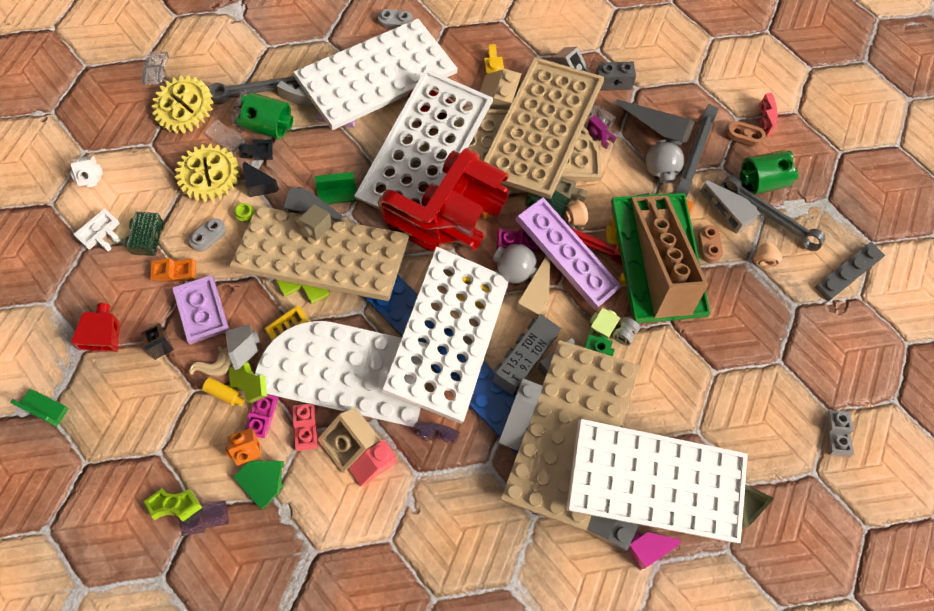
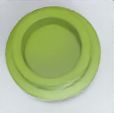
(244, 212)

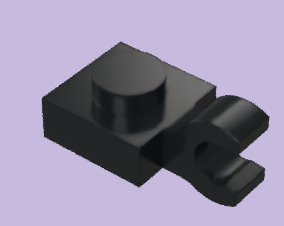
(259, 150)

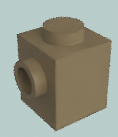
(314, 222)

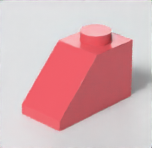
(373, 462)

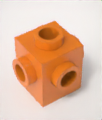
(243, 446)

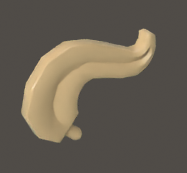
(216, 369)

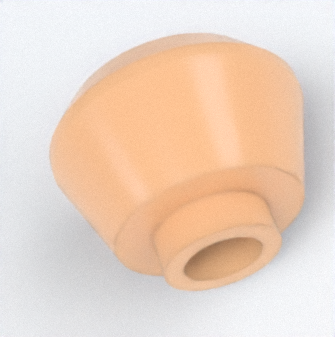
(576, 213)
(767, 255)

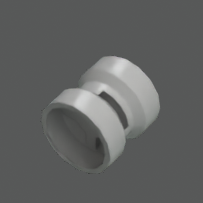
(626, 331)

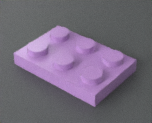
(200, 309)

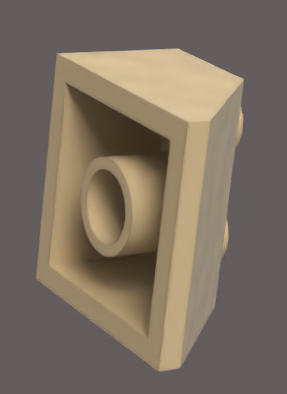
(501, 87)
(348, 438)

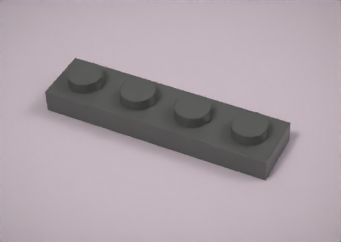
(849, 271)

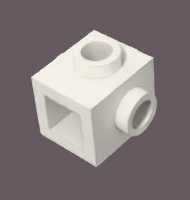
(86, 171)

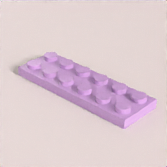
(568, 253)

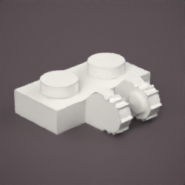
(97, 229)

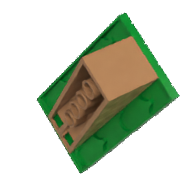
(659, 258)

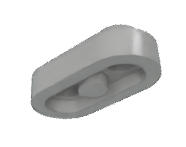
(394, 18)
(208, 235)

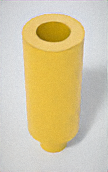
(222, 392)

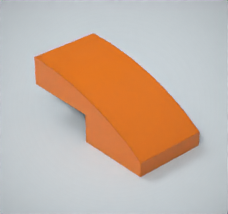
(172, 270)

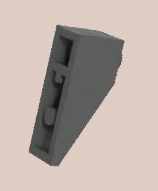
(301, 200)

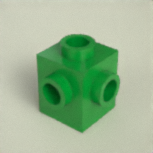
(599, 344)

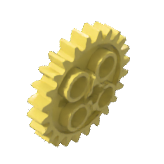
(174, 115)
(226, 169)

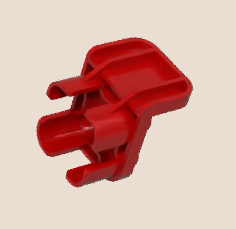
(452, 206)

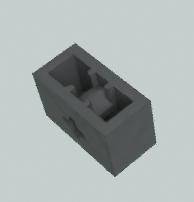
(616, 75)

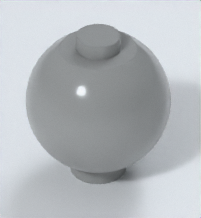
(664, 161)
(515, 263)

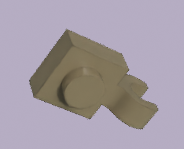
(569, 189)

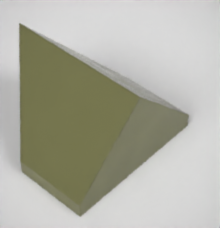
(754, 504)

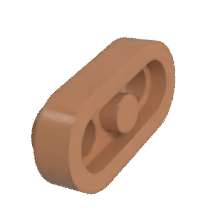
(745, 133)
(710, 243)

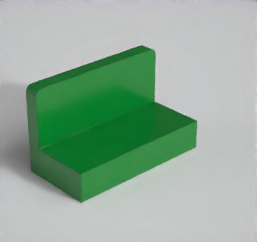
(336, 188)
(41, 407)

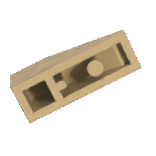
(536, 296)

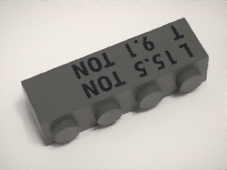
(526, 354)

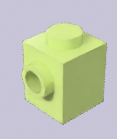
(603, 323)

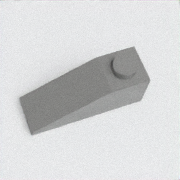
(732, 207)
(520, 414)

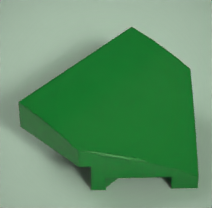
(261, 480)

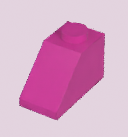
(650, 548)

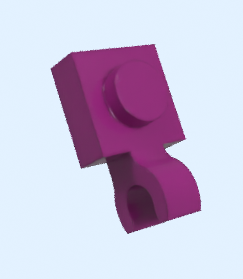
(599, 130)

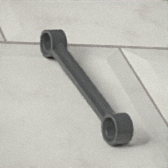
(255, 87)
(697, 149)
(776, 215)

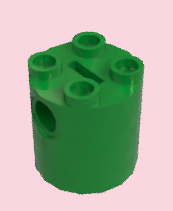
(265, 115)
(768, 172)

